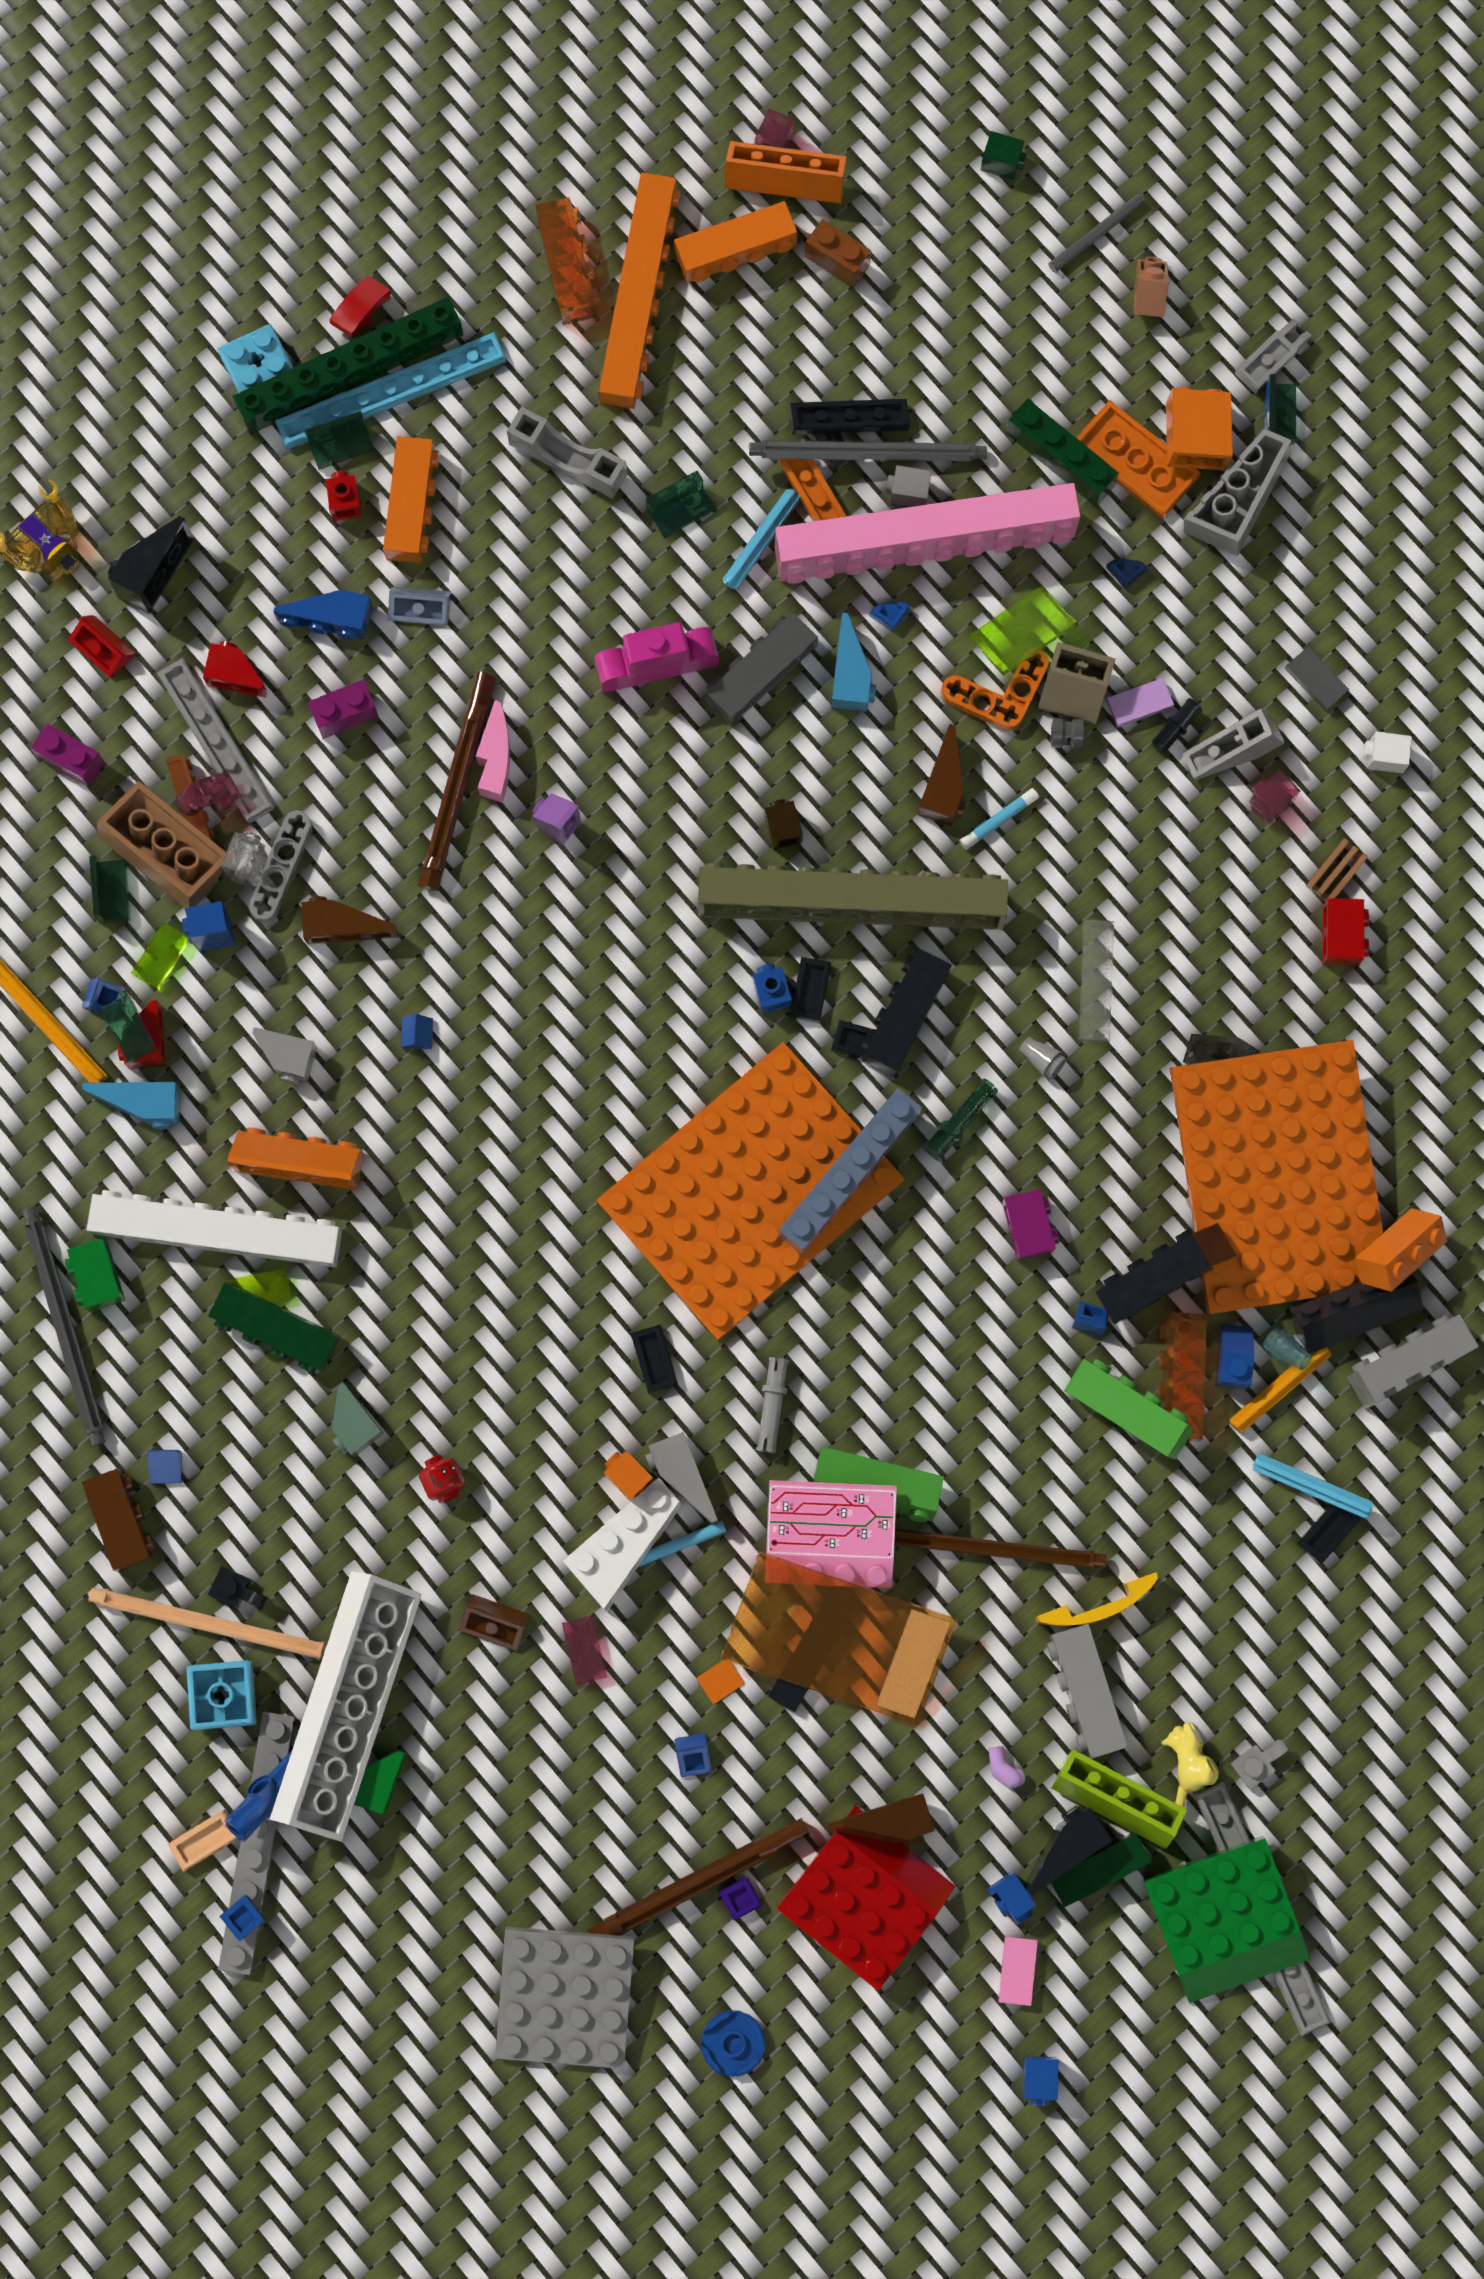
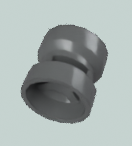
(1067, 733)

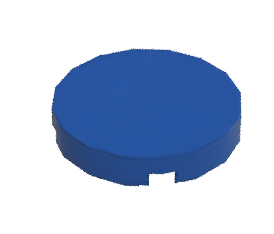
(732, 2043)

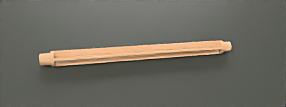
(207, 1623)

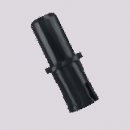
(1176, 725)

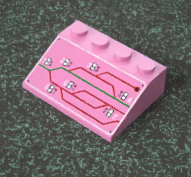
(834, 1529)

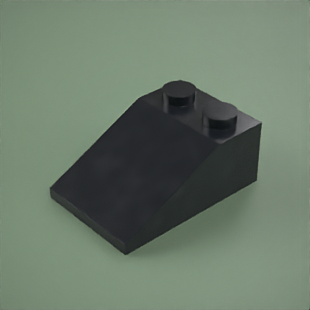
(150, 564)
(1070, 1844)

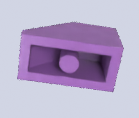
(557, 817)

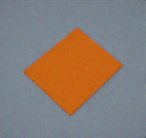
(720, 1681)

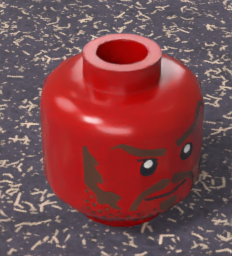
(442, 1479)

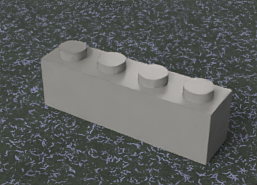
(1087, 1691)

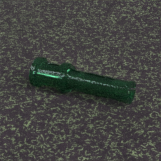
(951, 1130)

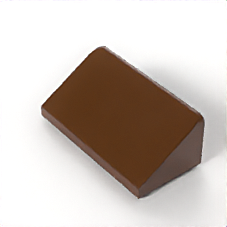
(494, 1622)

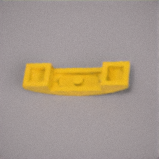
(1134, 1591)

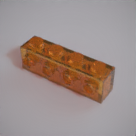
(1184, 1367)

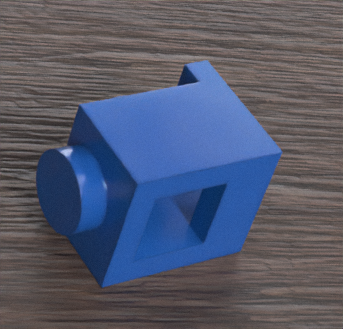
(773, 999)
(1012, 1898)

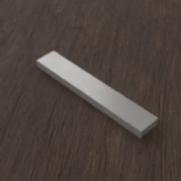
(214, 738)

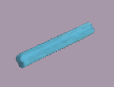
(761, 539)
(1313, 1486)

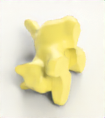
(1194, 1767)

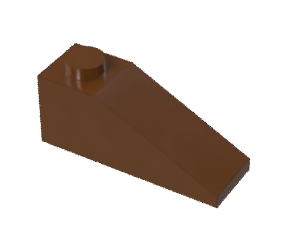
(945, 789)
(334, 922)
(892, 1823)

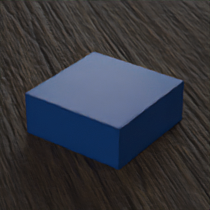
(242, 1918)

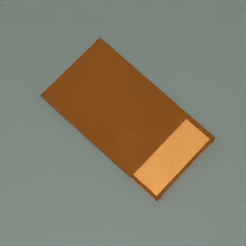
(838, 1638)

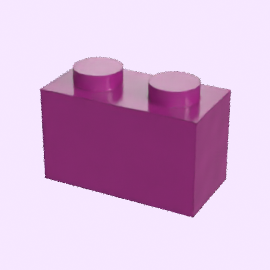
(343, 709)
(67, 755)
(1030, 1225)

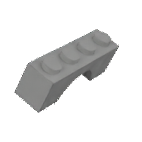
(543, 442)

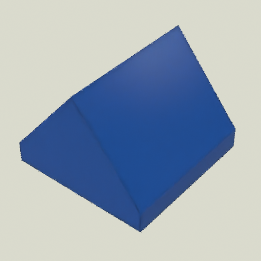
(417, 1032)
(1090, 1319)

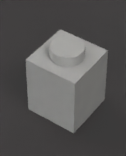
(909, 486)

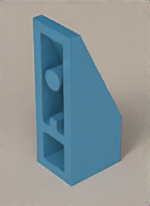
(852, 673)
(148, 1101)

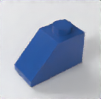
(1235, 1357)

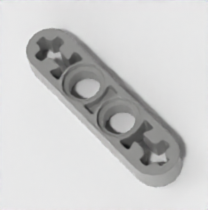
(284, 867)

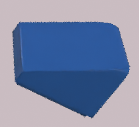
(100, 994)
(165, 1466)
(692, 1755)

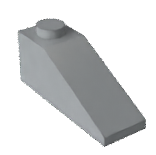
(1234, 745)
(678, 1469)

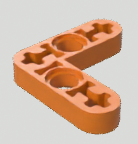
(1008, 702)

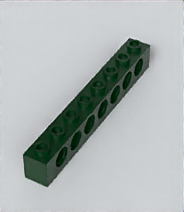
(349, 365)

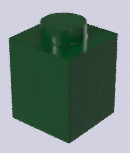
(1003, 155)

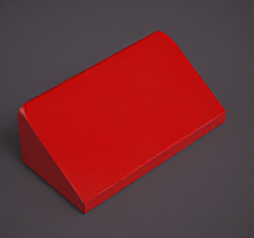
(101, 645)

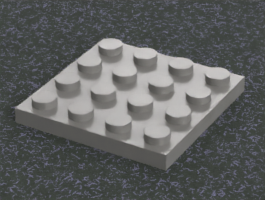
(564, 1997)

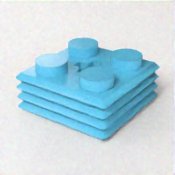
(260, 346)
(206, 1680)

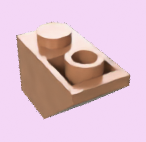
(1151, 287)

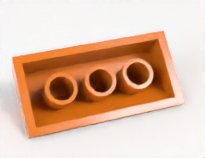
(296, 1159)

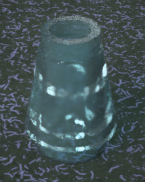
(1286, 1348)

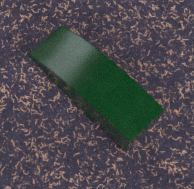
(1101, 1869)

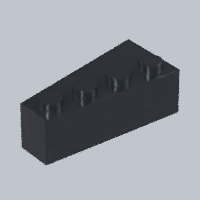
(1164, 1272)

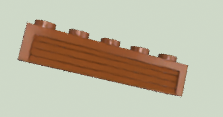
(181, 776)

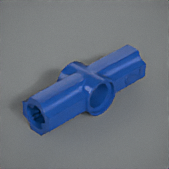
(258, 1803)

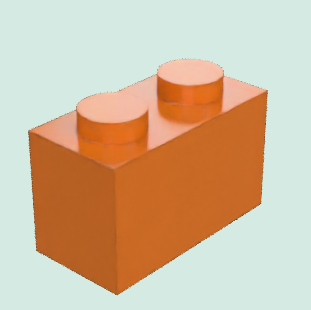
(627, 1475)

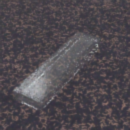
(1096, 981)

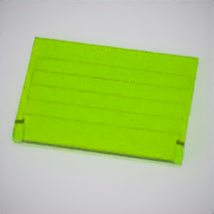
(1022, 630)

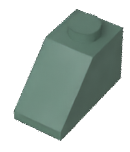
(352, 1423)

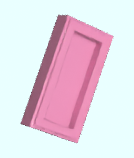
(1017, 1971)

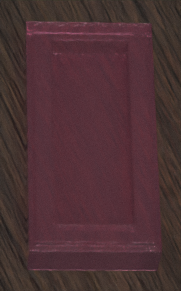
(584, 1650)

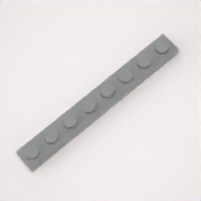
(256, 1852)

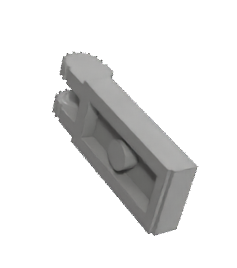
(1271, 357)

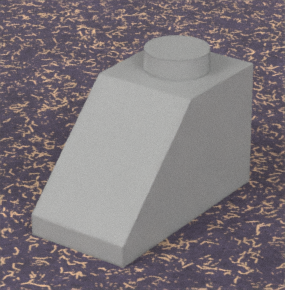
(288, 1055)

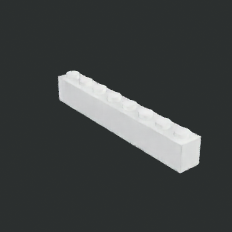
(214, 1230)

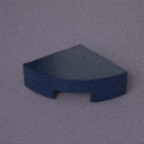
(1126, 571)

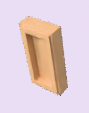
(202, 1841)

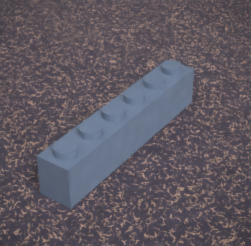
(849, 1171)

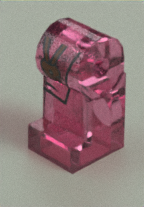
(211, 790)

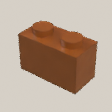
(837, 253)

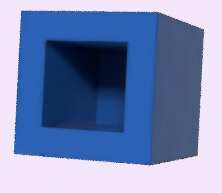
(1040, 2079)

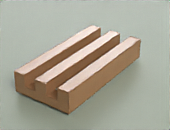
(1352, 852)

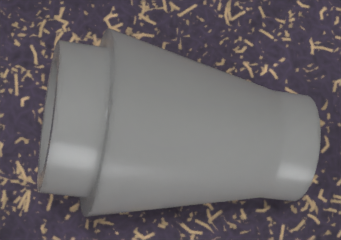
(1043, 1057)

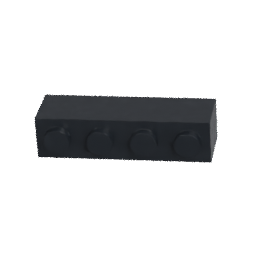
(906, 1012)
(1353, 1312)

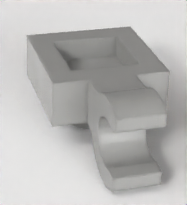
(1255, 1765)

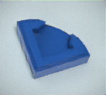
(890, 614)

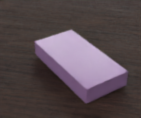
(1140, 702)

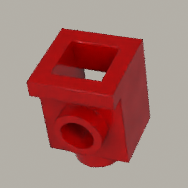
(343, 505)

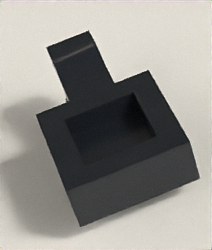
(233, 1588)

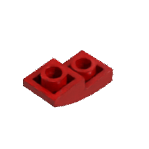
(356, 308)

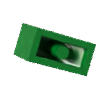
(379, 1783)

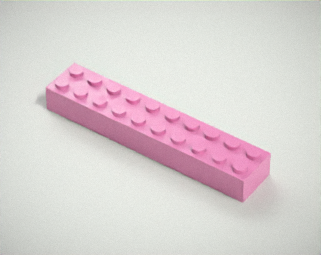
(926, 533)

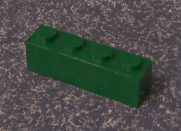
(1061, 452)
(273, 1326)

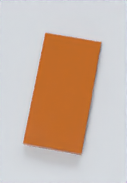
(1138, 459)

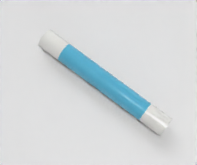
(999, 818)

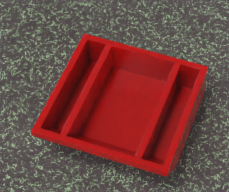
(866, 1902)

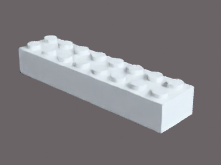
(346, 1706)

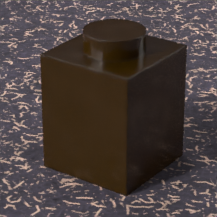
(783, 824)

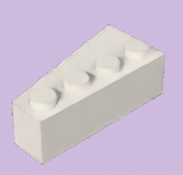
(619, 1546)

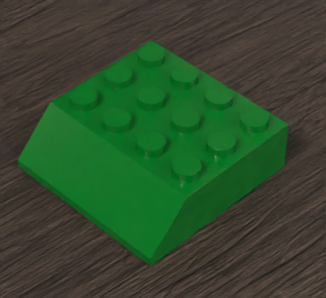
(1226, 1919)

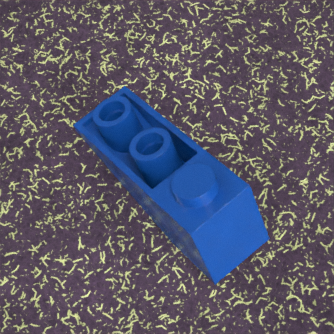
(333, 612)

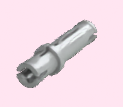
(772, 1404)

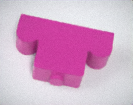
(656, 656)

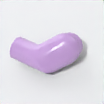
(1002, 1771)

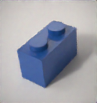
(208, 926)

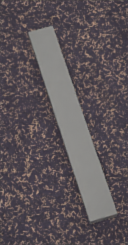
(1293, 1981)

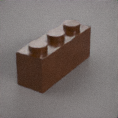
(119, 1519)

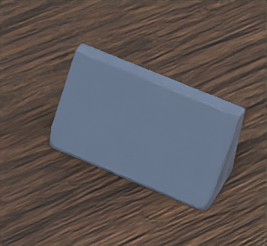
(419, 605)

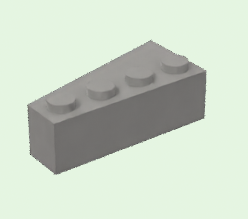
(1235, 502)
(1412, 1360)

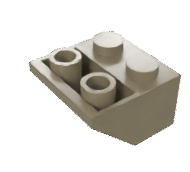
(1076, 683)

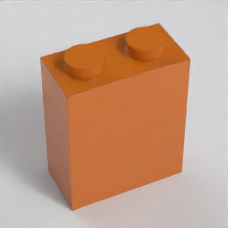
(1199, 429)

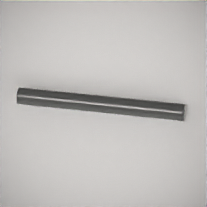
(1096, 233)

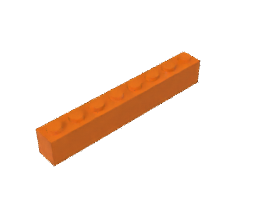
(638, 290)

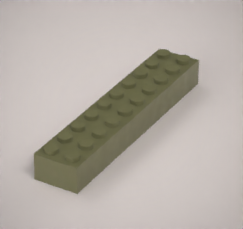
(852, 897)

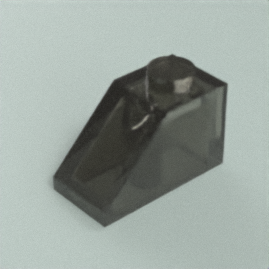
(1213, 1048)

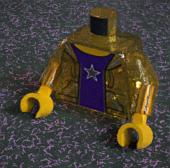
(44, 538)

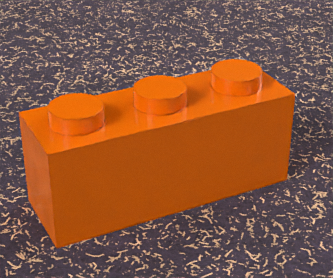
(1401, 1249)

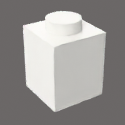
(1388, 752)

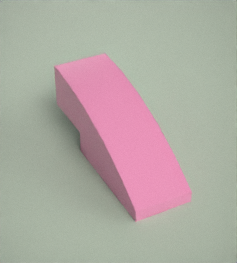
(494, 756)

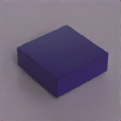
(740, 1898)

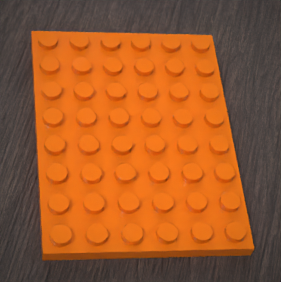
(1283, 1169)
(729, 1180)

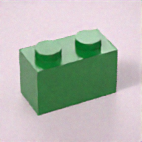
(94, 1275)

